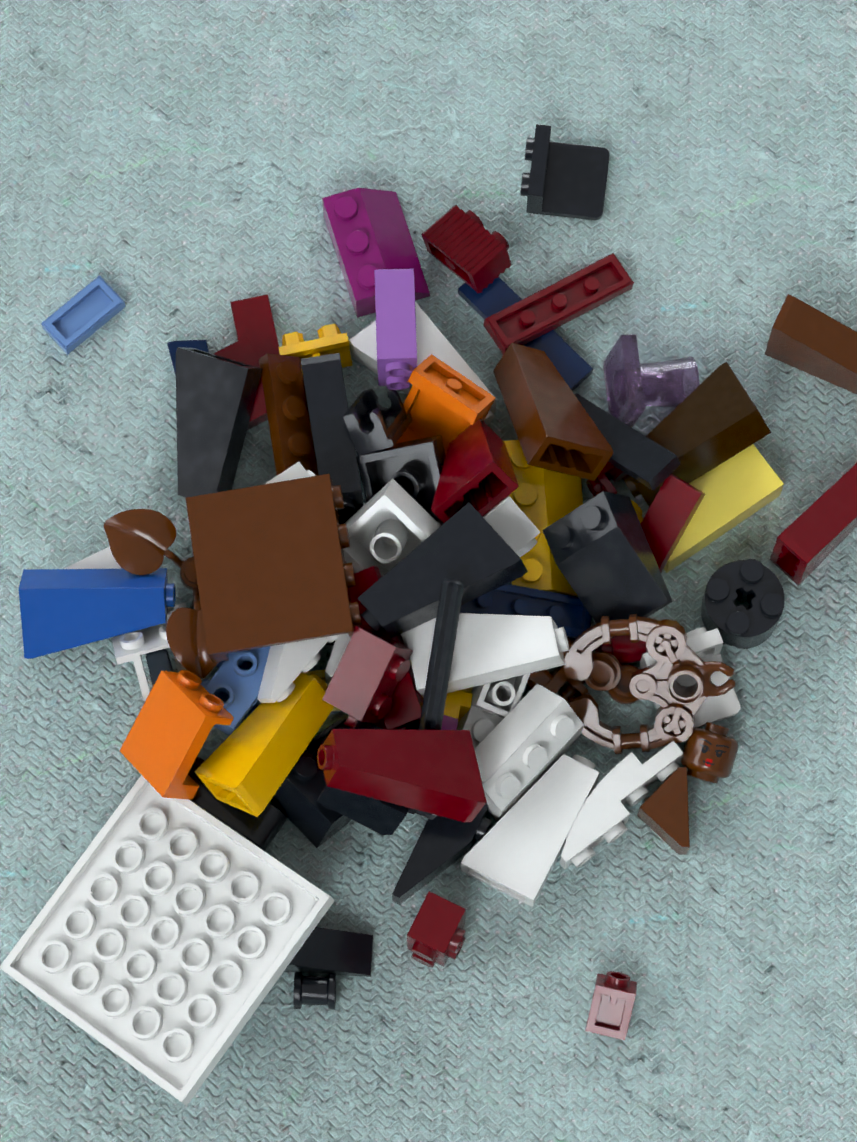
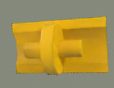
(329, 342)

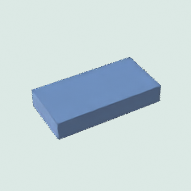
(83, 315)

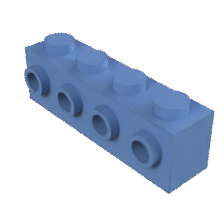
(238, 684)

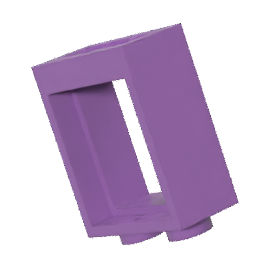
(395, 327)

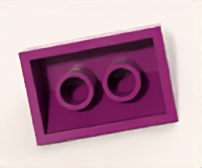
(367, 237)

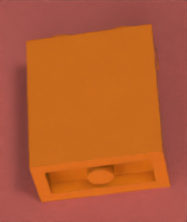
(442, 402)
(173, 732)

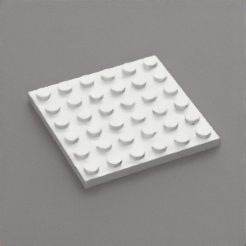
(166, 937)

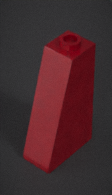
(818, 529)
(407, 768)

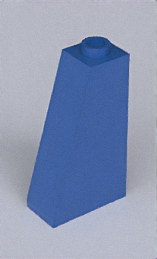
(88, 605)

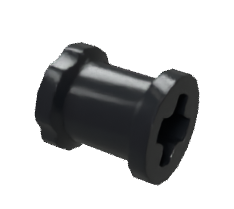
(314, 990)

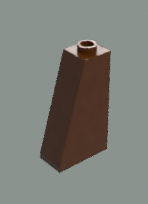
(814, 344)
(548, 416)

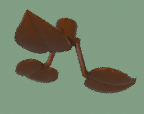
(139, 545)

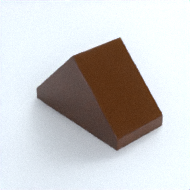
(668, 811)

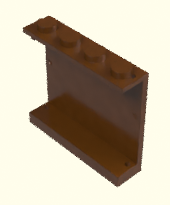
(272, 565)

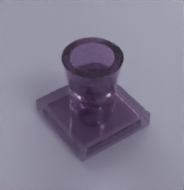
(637, 384)

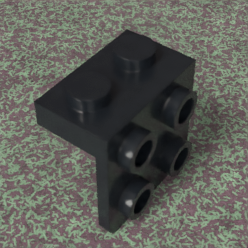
(564, 177)

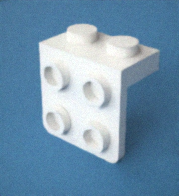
(708, 647)

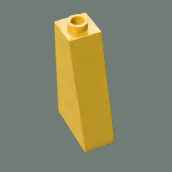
(266, 747)

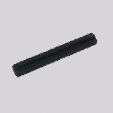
(441, 654)

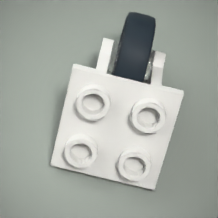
(151, 642)

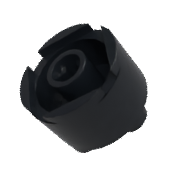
(749, 583)

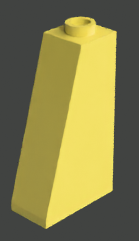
(731, 495)

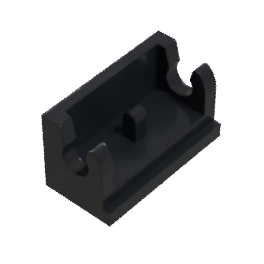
(373, 425)

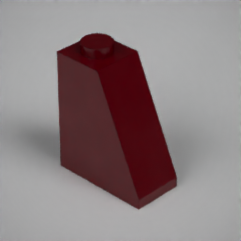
(474, 472)

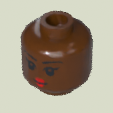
(710, 753)

